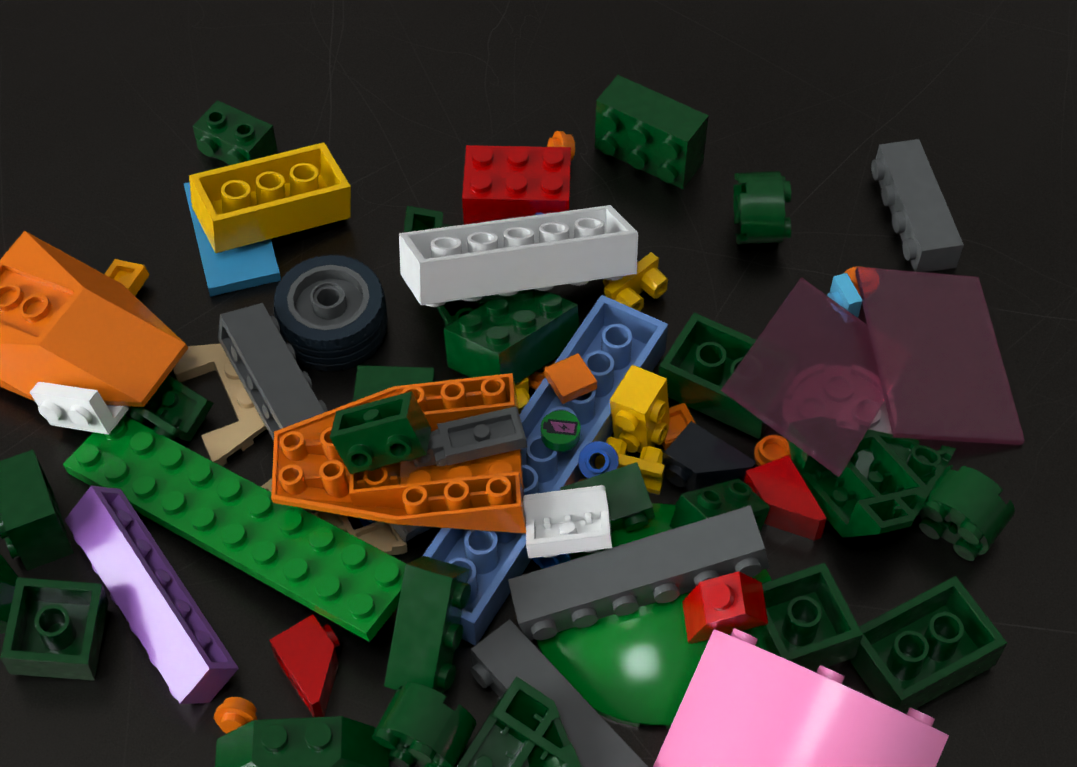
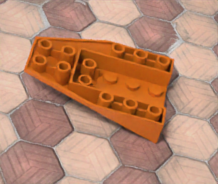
(77, 328)
(464, 495)

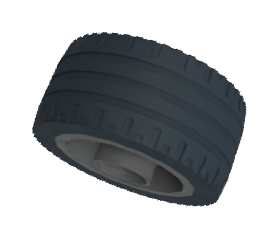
(331, 312)

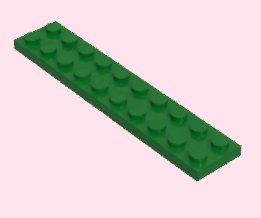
(243, 526)

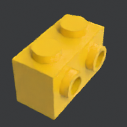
(640, 409)

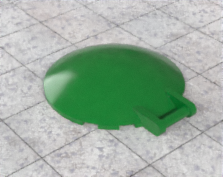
(637, 662)

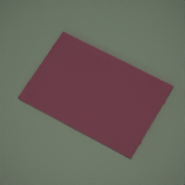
(937, 357)
(812, 377)

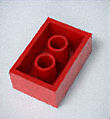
(514, 182)

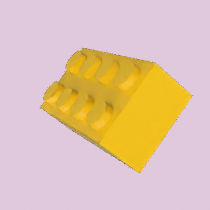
(270, 197)

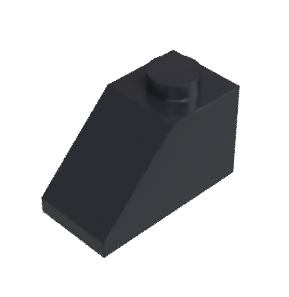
(702, 460)

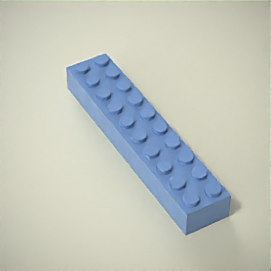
(608, 343)

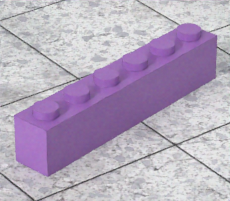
(151, 596)

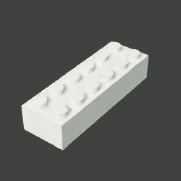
(517, 255)

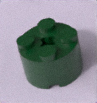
(761, 207)
(965, 511)
(423, 728)

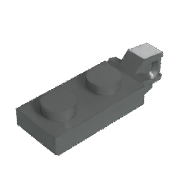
(474, 438)

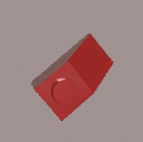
(789, 498)
(723, 605)
(309, 661)

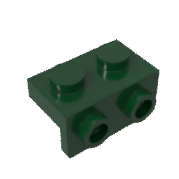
(174, 410)

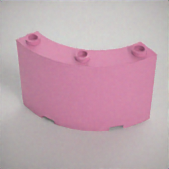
(773, 713)

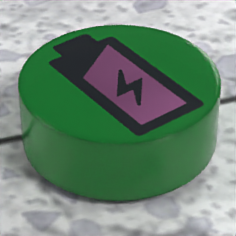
(560, 430)

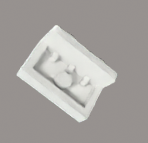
(76, 408)
(567, 521)

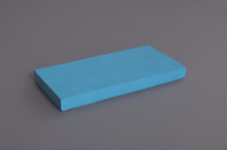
(236, 267)

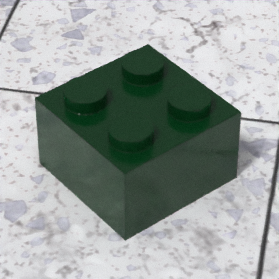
(30, 513)
(808, 620)
(55, 629)

